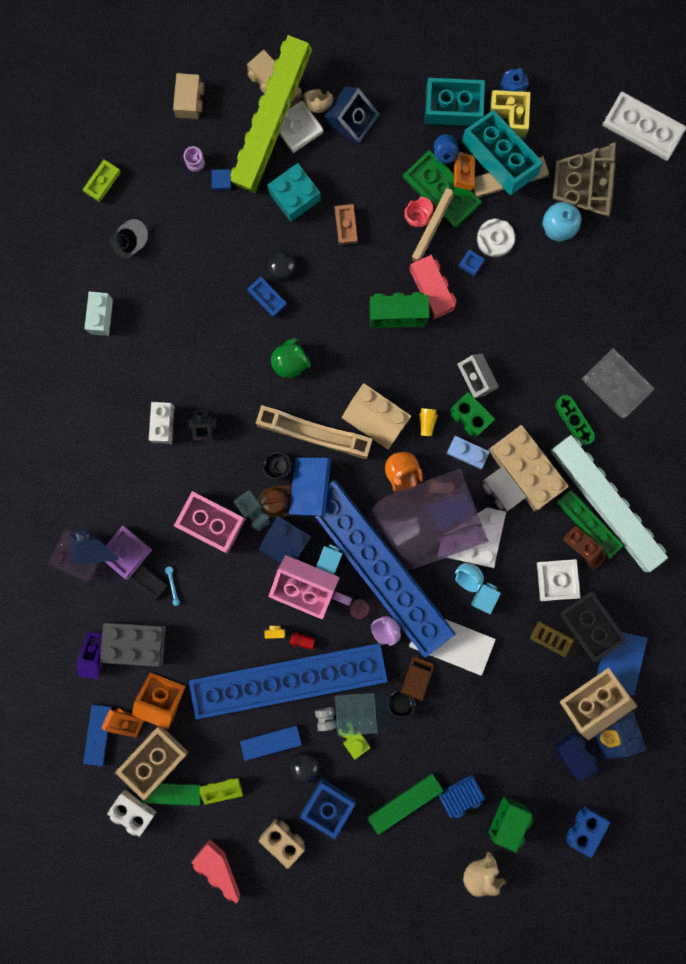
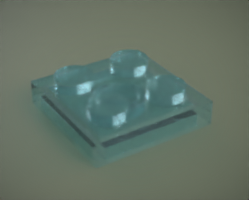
(355, 714)

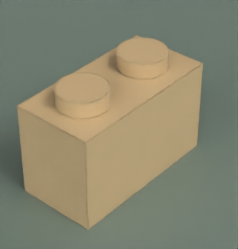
(187, 96)

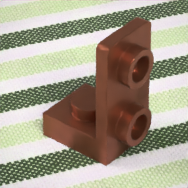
(586, 547)

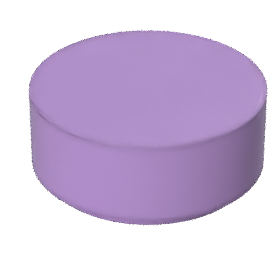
(341, 598)

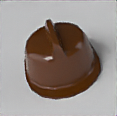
(275, 501)

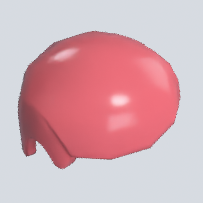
(419, 212)

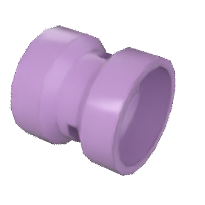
(192, 155)

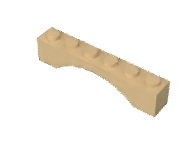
(314, 433)

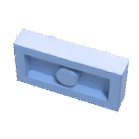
(467, 452)

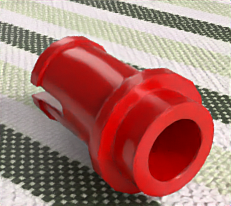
(301, 640)

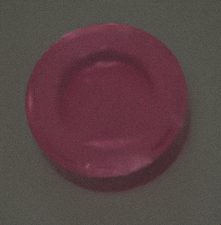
(359, 608)

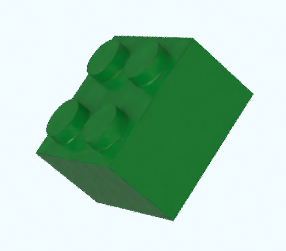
(510, 824)

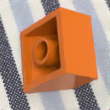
(158, 700)

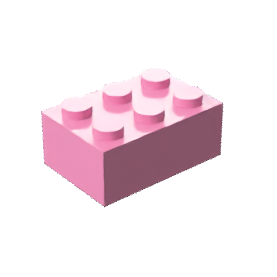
(209, 522)
(303, 587)

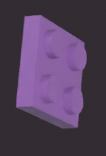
(130, 552)

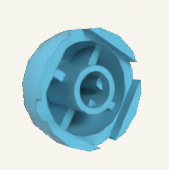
(562, 221)

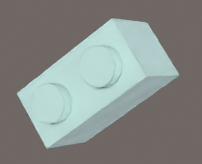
(98, 313)

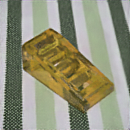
(565, 650)

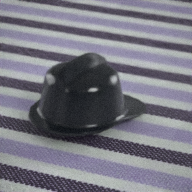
(128, 238)

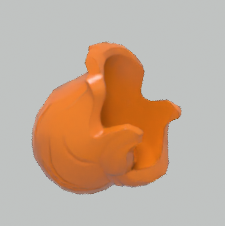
(403, 471)

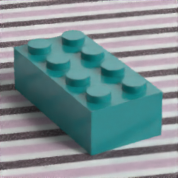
(502, 152)

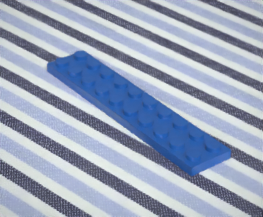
(383, 572)
(287, 681)

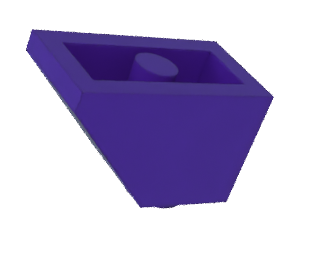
(89, 657)

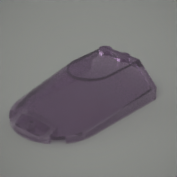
(429, 521)

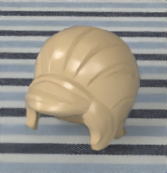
(480, 877)

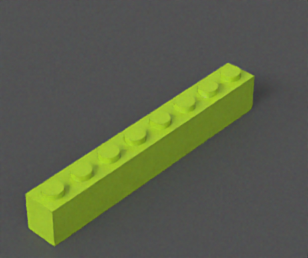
(271, 113)

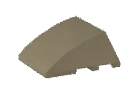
(587, 180)

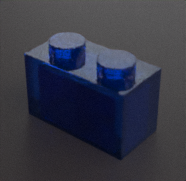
(575, 756)

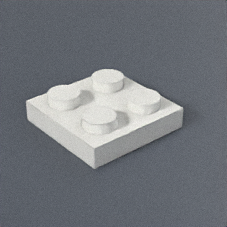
(299, 127)
(558, 580)

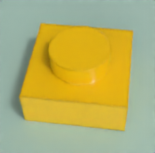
(275, 632)

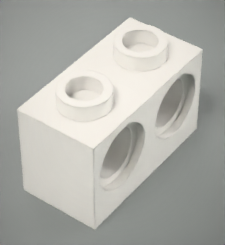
(161, 423)
(134, 808)

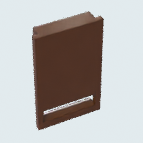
(417, 679)

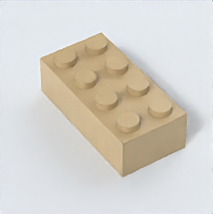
(528, 467)

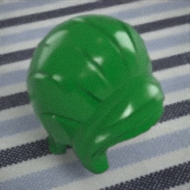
(289, 359)

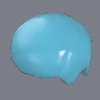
(469, 577)

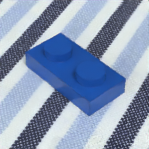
(267, 297)

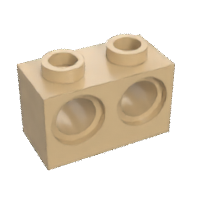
(277, 846)

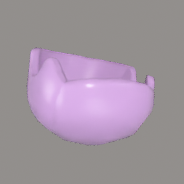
(386, 630)

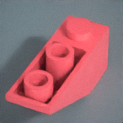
(214, 864)

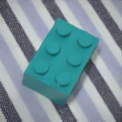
(454, 101)

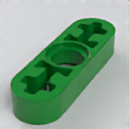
(572, 405)

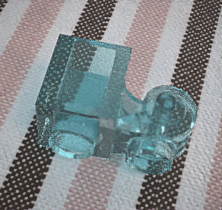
(250, 508)

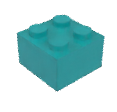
(294, 192)

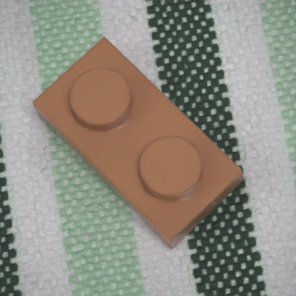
(346, 224)

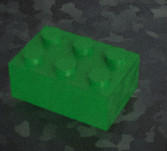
(399, 310)

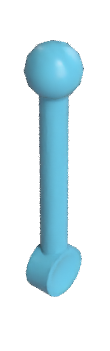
(169, 570)

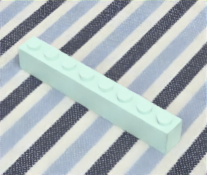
(609, 504)

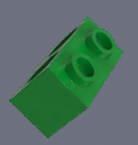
(476, 410)

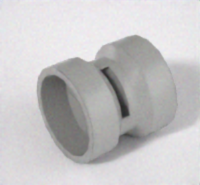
(326, 719)

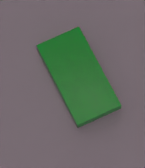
(432, 178)

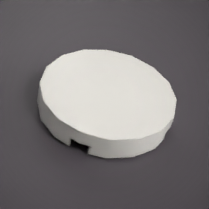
(496, 237)

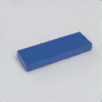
(96, 737)
(270, 742)

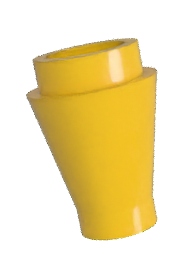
(427, 421)

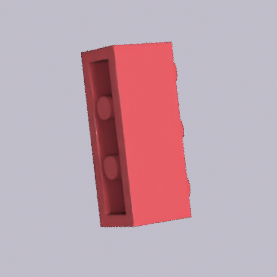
(431, 283)

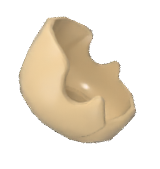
(317, 101)

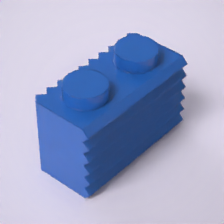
(461, 797)

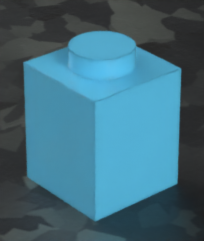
(329, 559)
(486, 598)

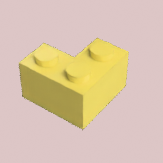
(513, 107)

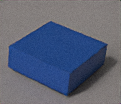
(221, 180)
(471, 262)

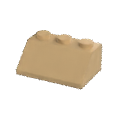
(376, 416)

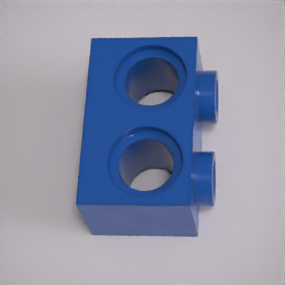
(593, 833)

